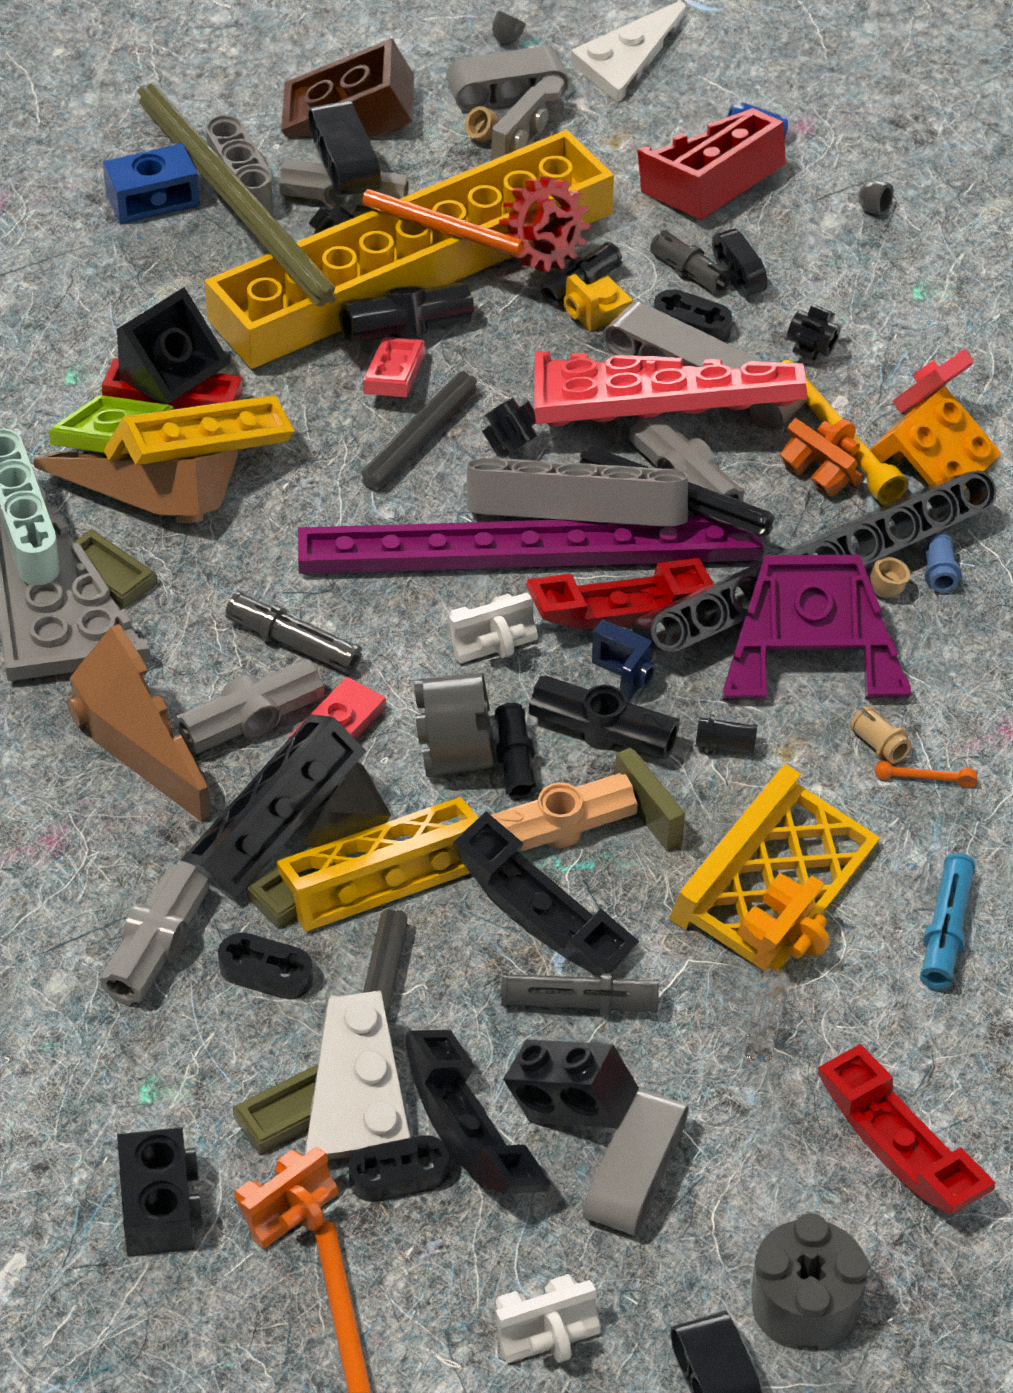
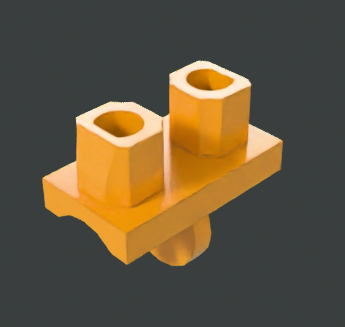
(794, 905)

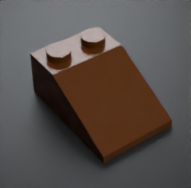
(372, 79)

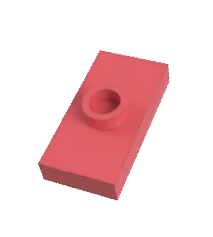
(394, 367)
(932, 378)
(352, 706)

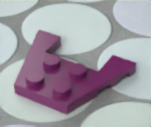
(814, 606)

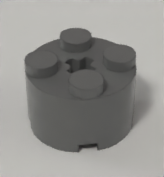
(454, 724)
(808, 1283)

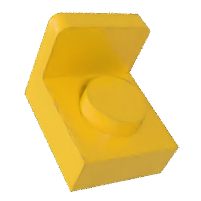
(594, 303)

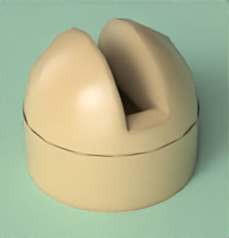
(480, 123)
(889, 577)

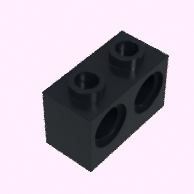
(571, 1083)
(157, 1191)

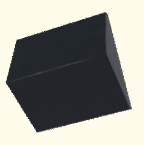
(168, 349)

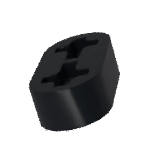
(737, 256)
(696, 311)
(265, 965)
(399, 1168)

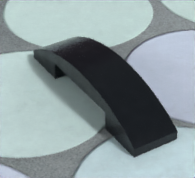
(537, 902)
(440, 1077)

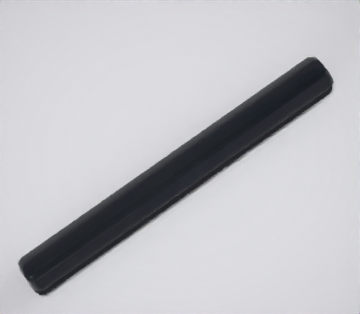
(701, 500)

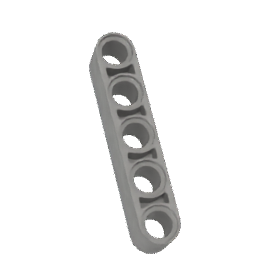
(651, 333)
(577, 491)

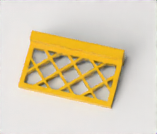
(748, 838)

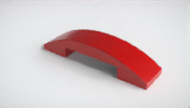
(617, 602)
(898, 1136)

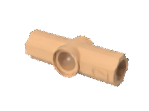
(568, 810)

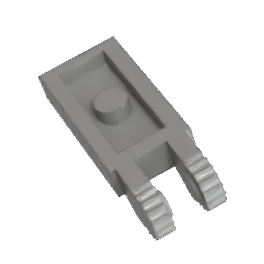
(528, 116)

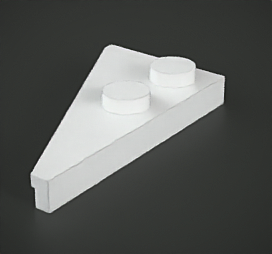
(623, 53)

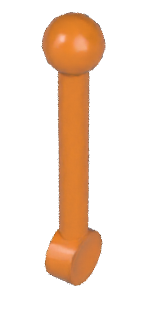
(965, 777)

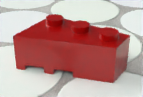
(714, 166)

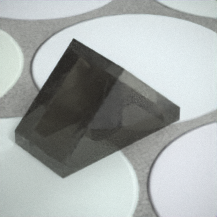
(351, 809)

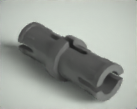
(690, 262)

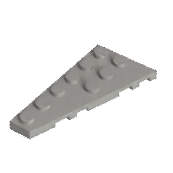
(57, 623)

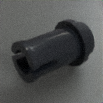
(726, 735)

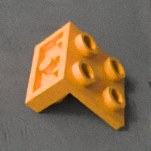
(938, 439)

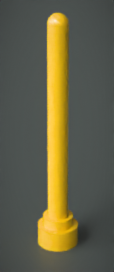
(883, 480)

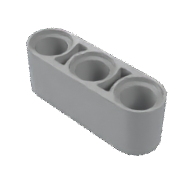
(501, 77)
(235, 147)
(636, 1162)

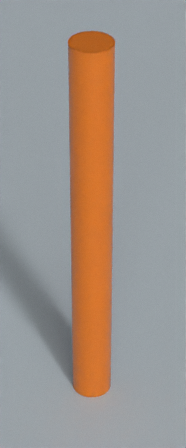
(443, 222)
(342, 1309)

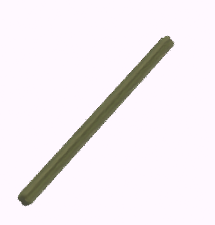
(239, 197)

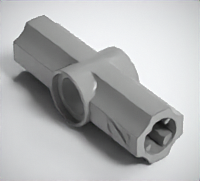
(312, 182)
(672, 450)
(250, 706)
(154, 933)

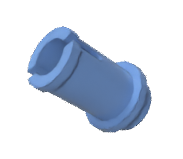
(942, 570)

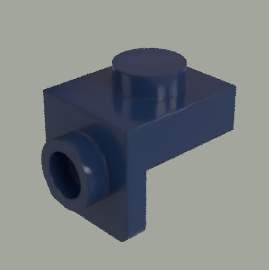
(623, 654)

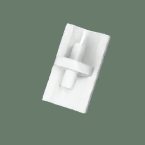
(492, 627)
(547, 1321)

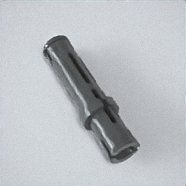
(277, 625)
(643, 993)

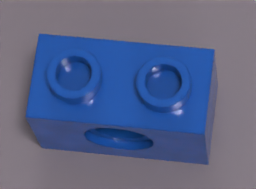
(151, 183)

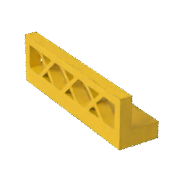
(199, 430)
(383, 874)

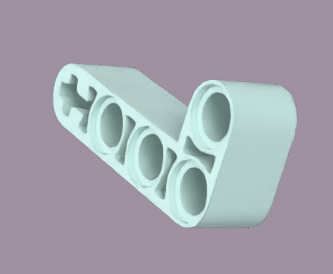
(25, 514)

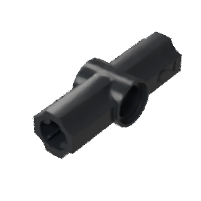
(406, 312)
(604, 716)

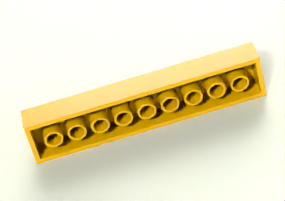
(270, 315)

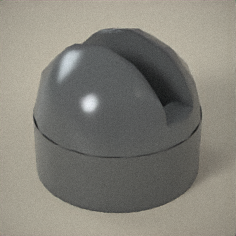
(507, 28)
(876, 197)

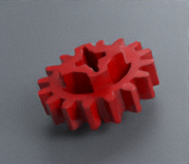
(532, 213)

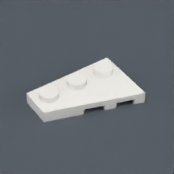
(356, 1081)

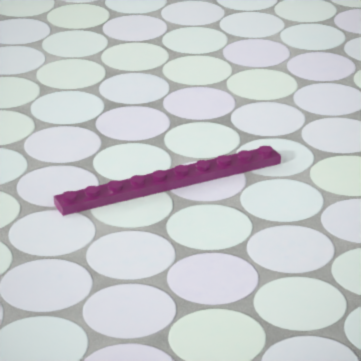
(517, 545)

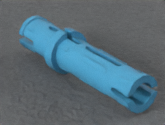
(940, 961)

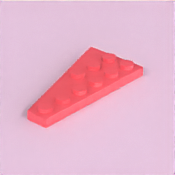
(655, 385)

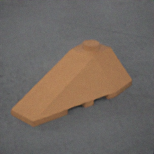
(169, 487)
(132, 725)

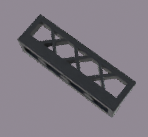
(275, 804)

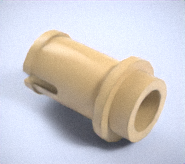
(889, 742)

